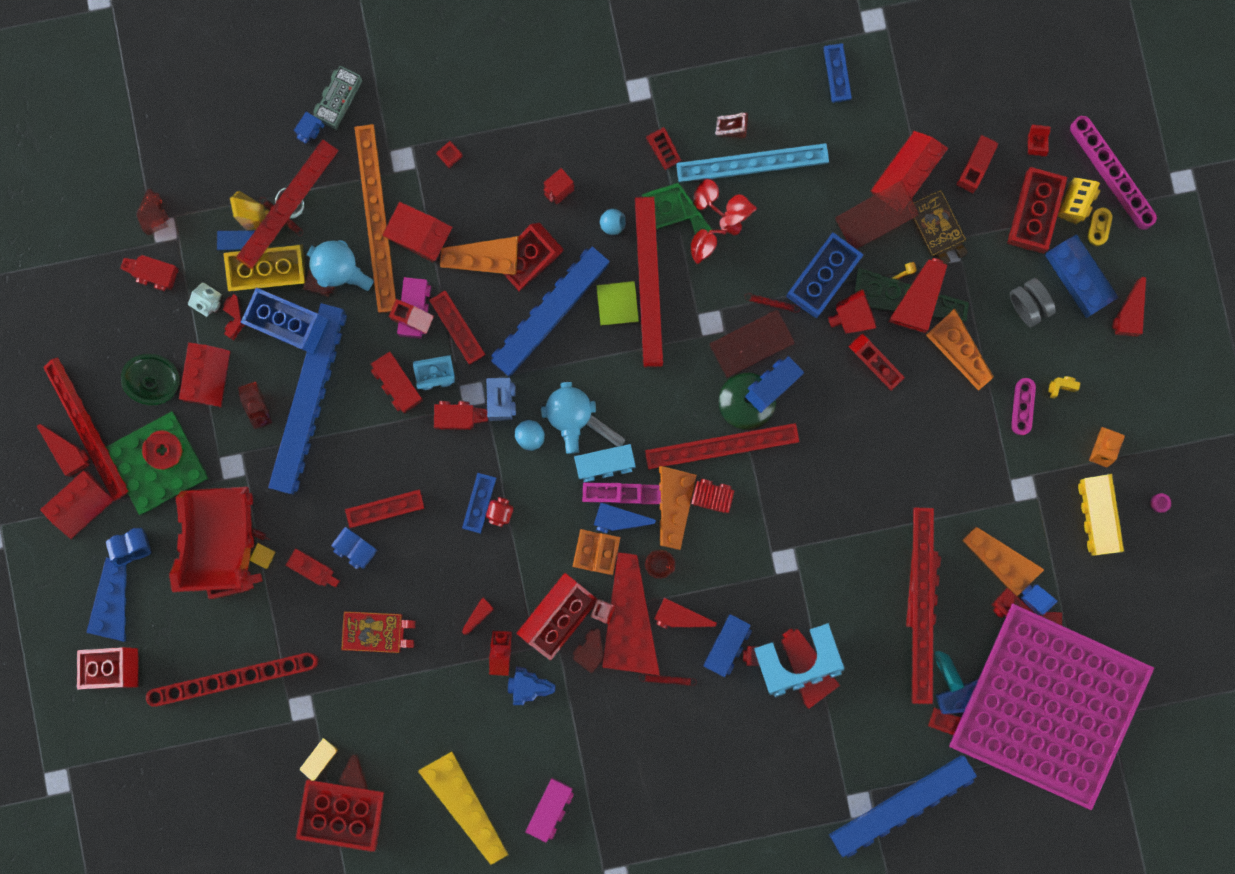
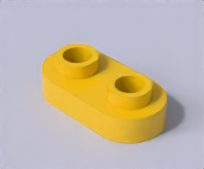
(1099, 227)

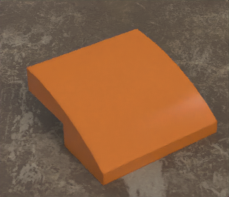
(596, 552)

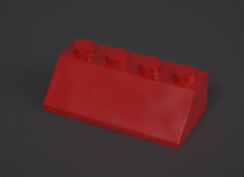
(912, 164)
(557, 616)

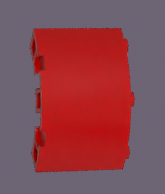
(213, 539)

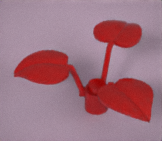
(737, 211)

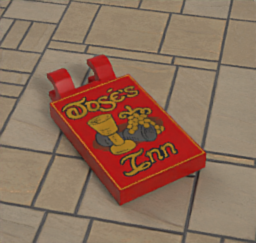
(375, 632)

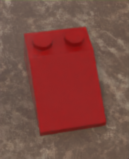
(417, 231)
(534, 254)
(107, 668)

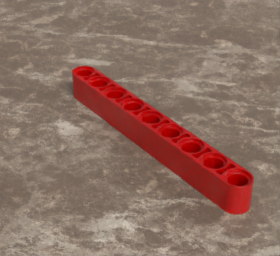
(648, 281)
(223, 683)

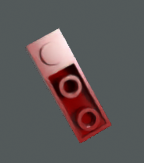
(977, 164)

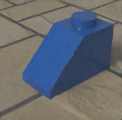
(1037, 599)

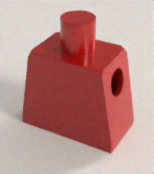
(853, 314)

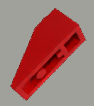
(1131, 315)
(876, 361)
(69, 456)
(678, 616)

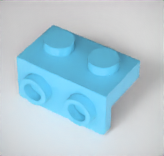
(434, 372)

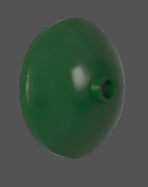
(153, 371)
(736, 410)

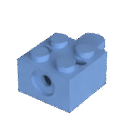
(500, 399)

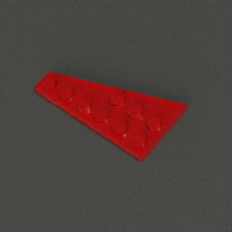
(629, 634)

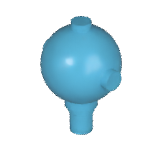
(334, 264)
(568, 411)

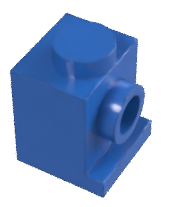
(308, 128)

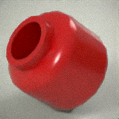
(499, 511)

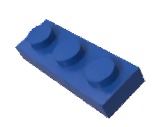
(837, 73)
(479, 503)

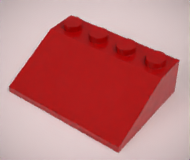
(340, 815)

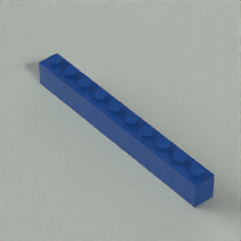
(306, 404)

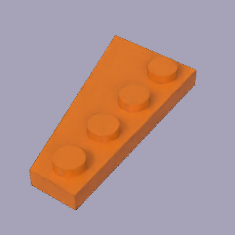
(484, 256)
(960, 349)
(675, 502)
(1007, 565)

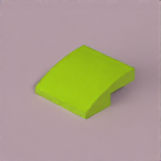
(617, 303)

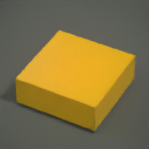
(262, 556)

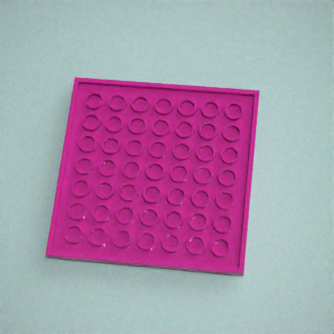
(1051, 707)

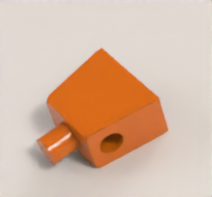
(1106, 446)

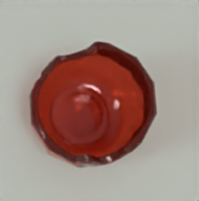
(660, 564)

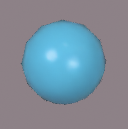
(613, 221)

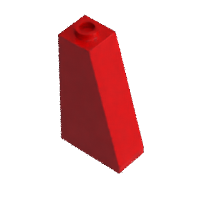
(920, 300)
(802, 659)

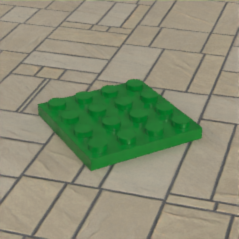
(146, 484)

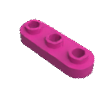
(1026, 398)

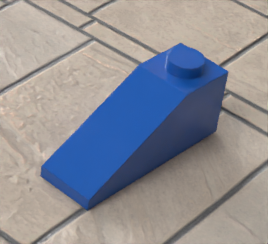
(617, 519)

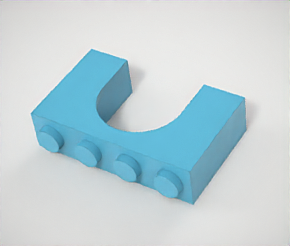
(779, 679)

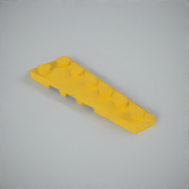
(458, 796)

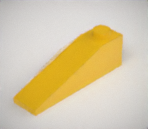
(247, 211)

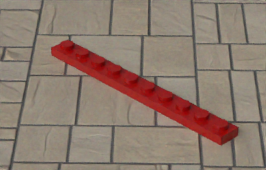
(922, 605)

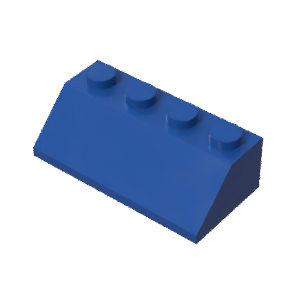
(1081, 275)

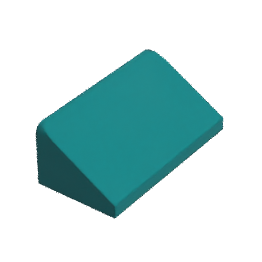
(948, 671)

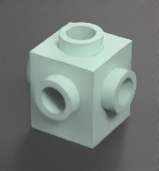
(205, 299)

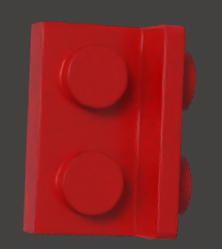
(1005, 600)

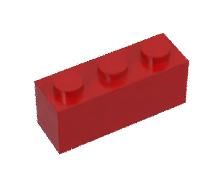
(396, 383)

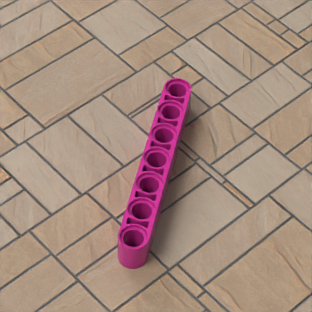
(1113, 163)

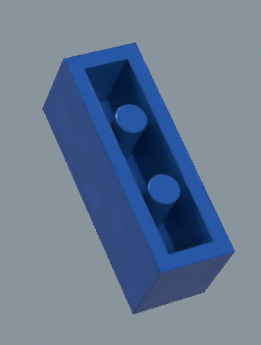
(773, 383)
(727, 646)

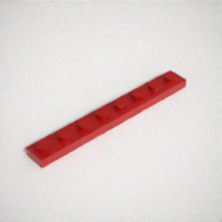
(286, 204)
(85, 429)
(722, 446)

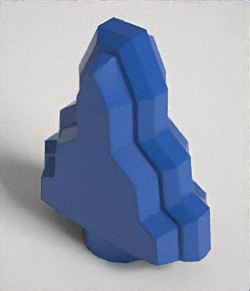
(527, 686)

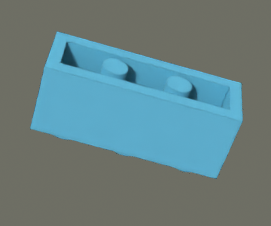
(605, 463)

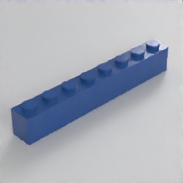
(550, 312)
(902, 806)

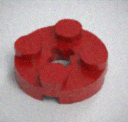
(154, 442)

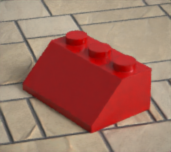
(204, 375)
(77, 504)

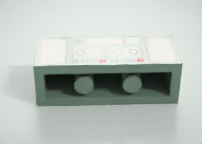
(337, 97)

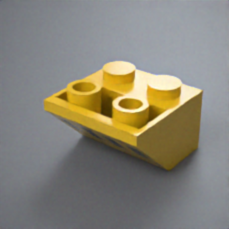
(1077, 200)

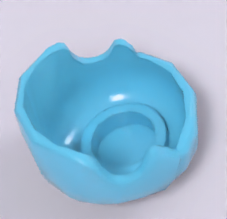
(529, 435)

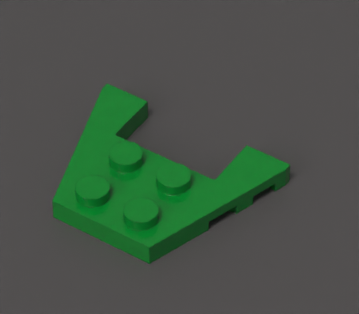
(675, 206)

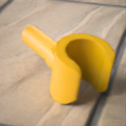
(910, 269)

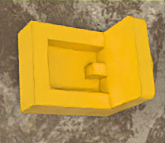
(1067, 383)

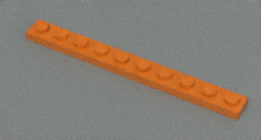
(375, 217)

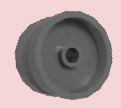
(1032, 302)

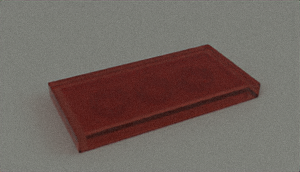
(877, 215)
(751, 343)

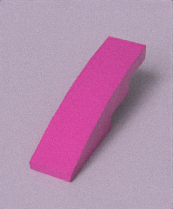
(621, 493)

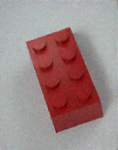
(1037, 210)

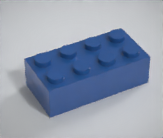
(824, 275)
(284, 320)

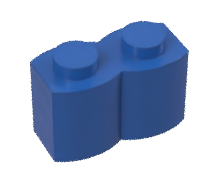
(128, 547)
(354, 548)

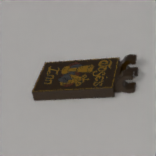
(939, 227)

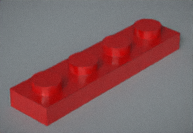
(457, 327)
(384, 508)

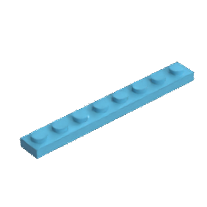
(752, 163)

